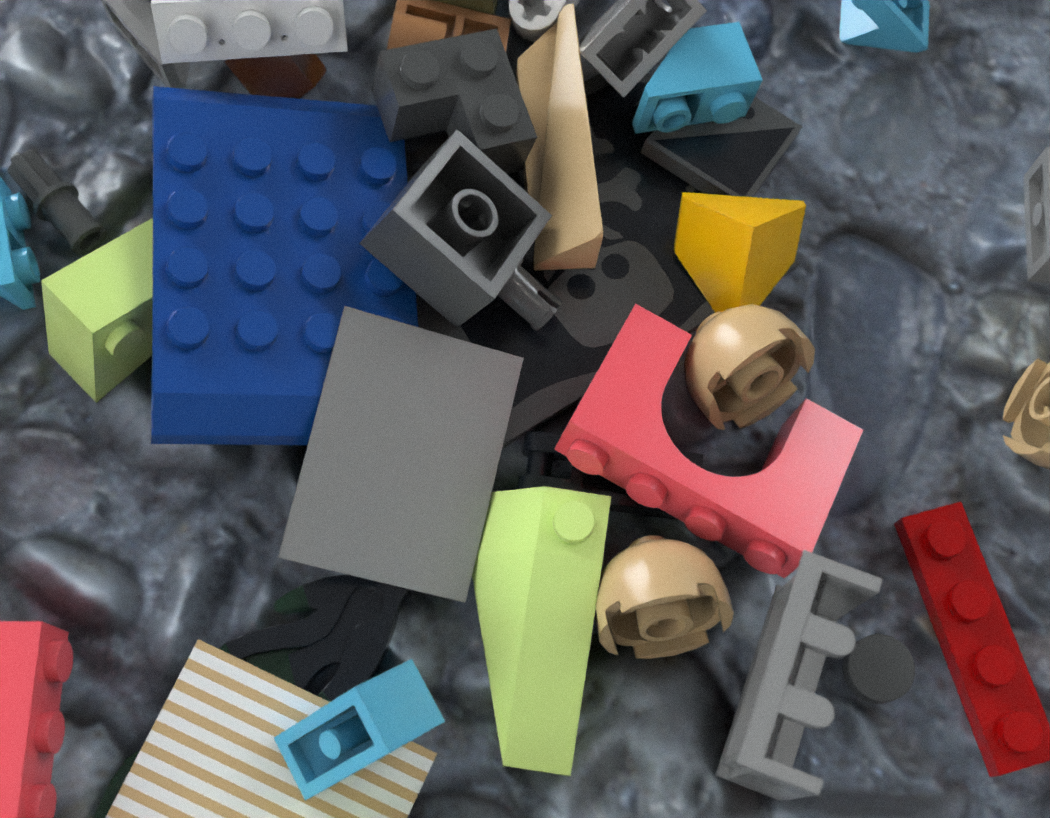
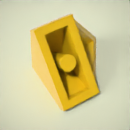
(737, 245)

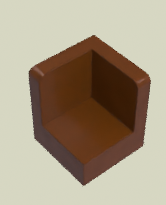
(278, 75)

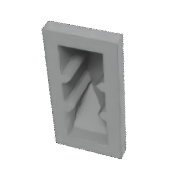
(137, 26)

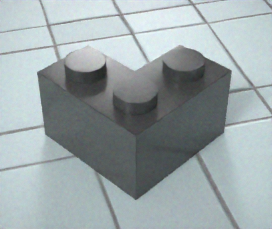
(455, 86)

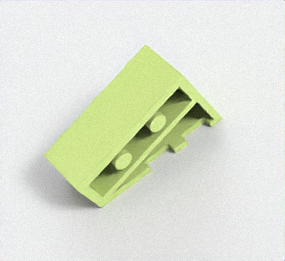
(102, 312)

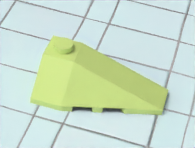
(536, 617)

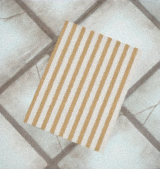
(219, 756)

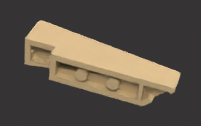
(561, 162)

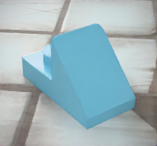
(885, 24)

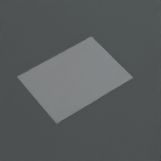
(402, 456)

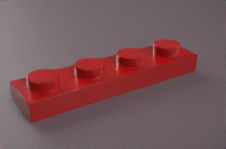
(976, 639)

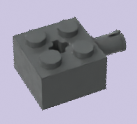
(463, 236)

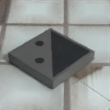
(727, 156)

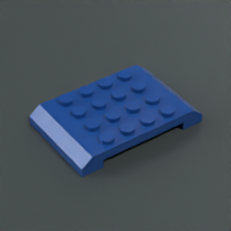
(260, 257)

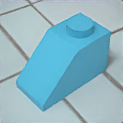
(358, 728)

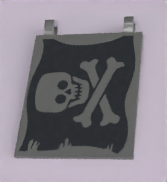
(632, 268)

